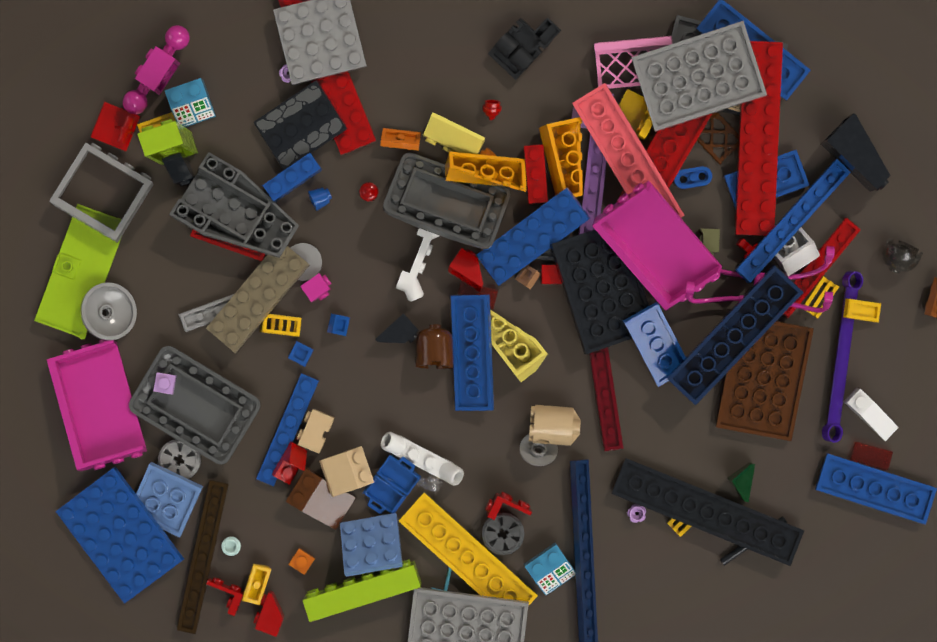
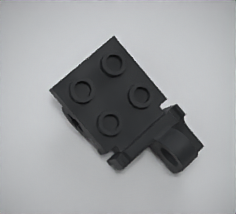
(521, 45)

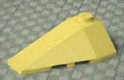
(516, 347)

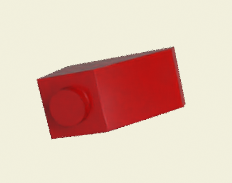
(467, 268)

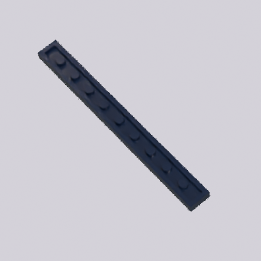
(583, 550)

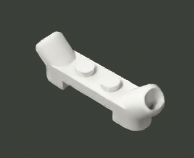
(408, 281)
(422, 458)

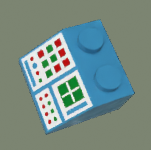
(190, 103)
(550, 569)

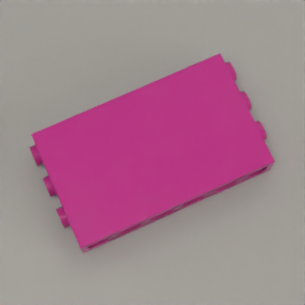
(656, 245)
(96, 405)

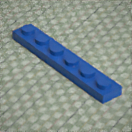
(288, 426)

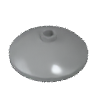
(119, 309)

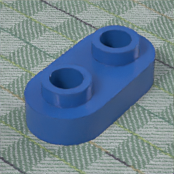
(692, 178)

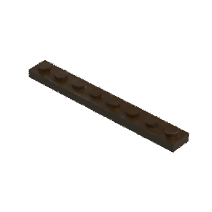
(202, 556)

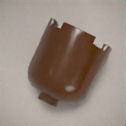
(434, 347)

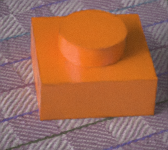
(301, 561)

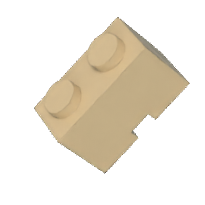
(316, 425)

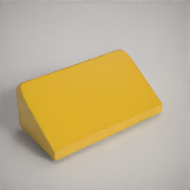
(256, 584)

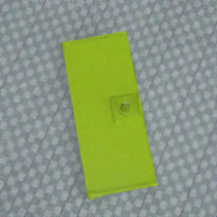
(78, 267)

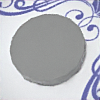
(311, 256)

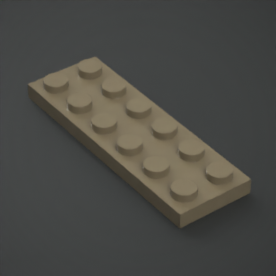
(257, 298)

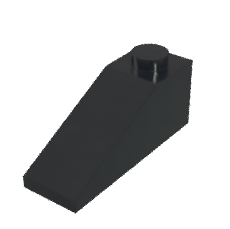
(179, 169)

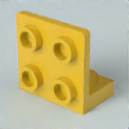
(637, 113)

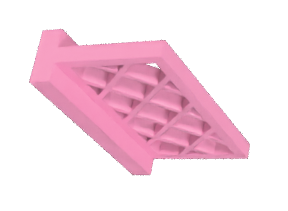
(626, 46)

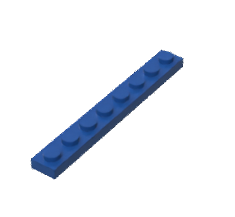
(792, 221)

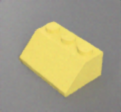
(452, 136)

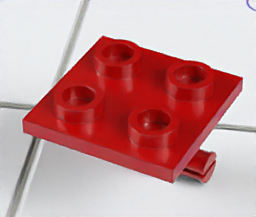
(115, 126)

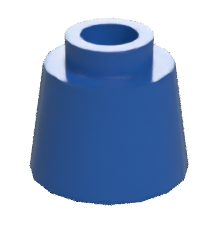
(319, 197)

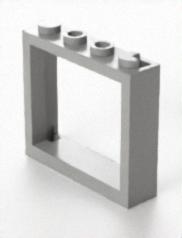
(91, 222)

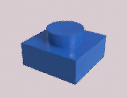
(338, 324)
(301, 353)

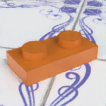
(400, 139)

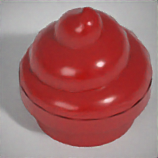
(492, 108)
(368, 192)

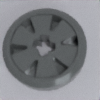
(498, 544)

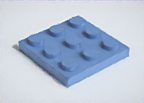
(168, 497)
(371, 544)

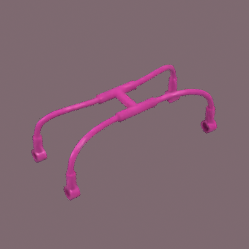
(828, 296)

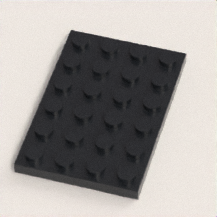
(597, 289)

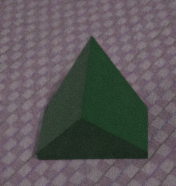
(742, 481)

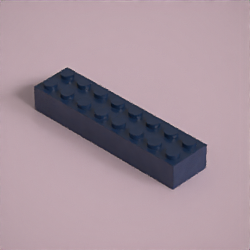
(734, 335)

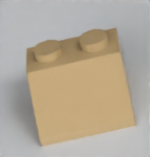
(346, 471)

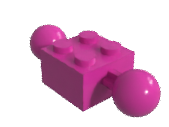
(156, 70)

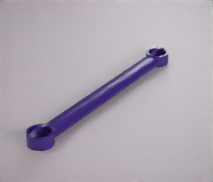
(841, 361)

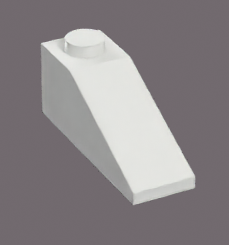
(871, 413)

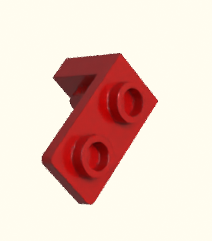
(233, 603)

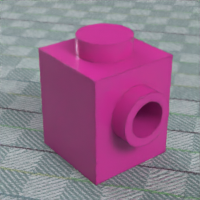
(317, 287)

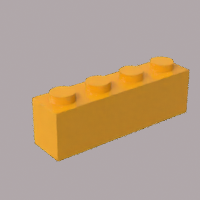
(564, 154)
(486, 170)

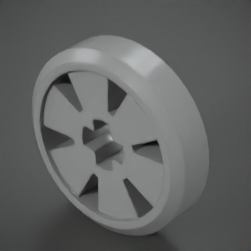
(175, 448)

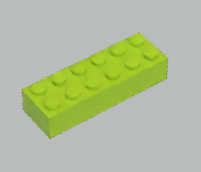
(166, 141)
(361, 591)

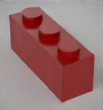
(535, 174)

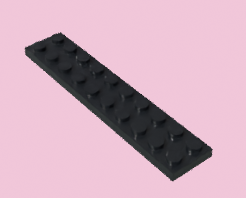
(707, 512)

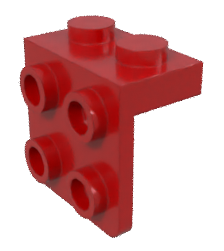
(493, 506)

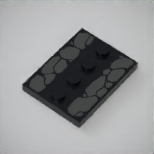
(300, 125)

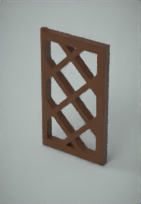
(728, 130)

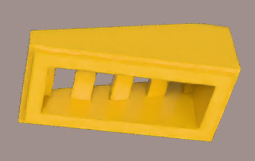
(297, 324)

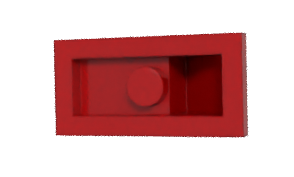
(292, 460)

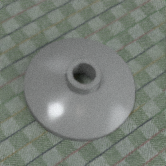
(528, 452)

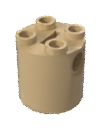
(554, 425)

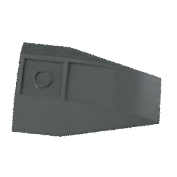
(233, 209)

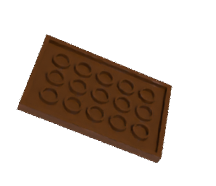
(767, 383)

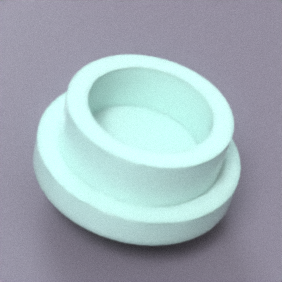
(231, 546)

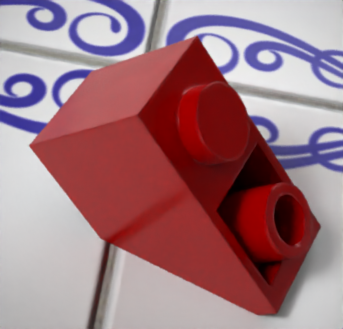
(271, 616)

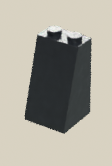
(857, 153)

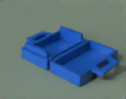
(391, 484)

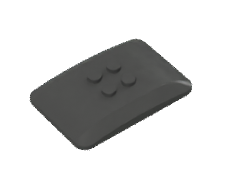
(446, 208)
(203, 411)

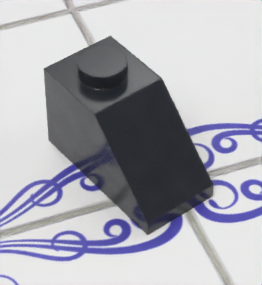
(399, 331)

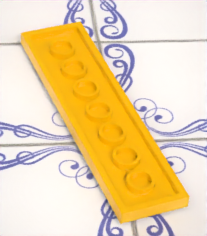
(463, 552)

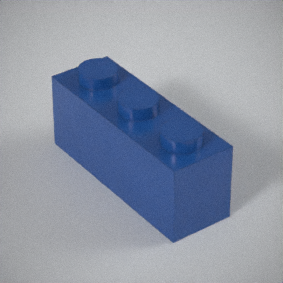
(292, 177)

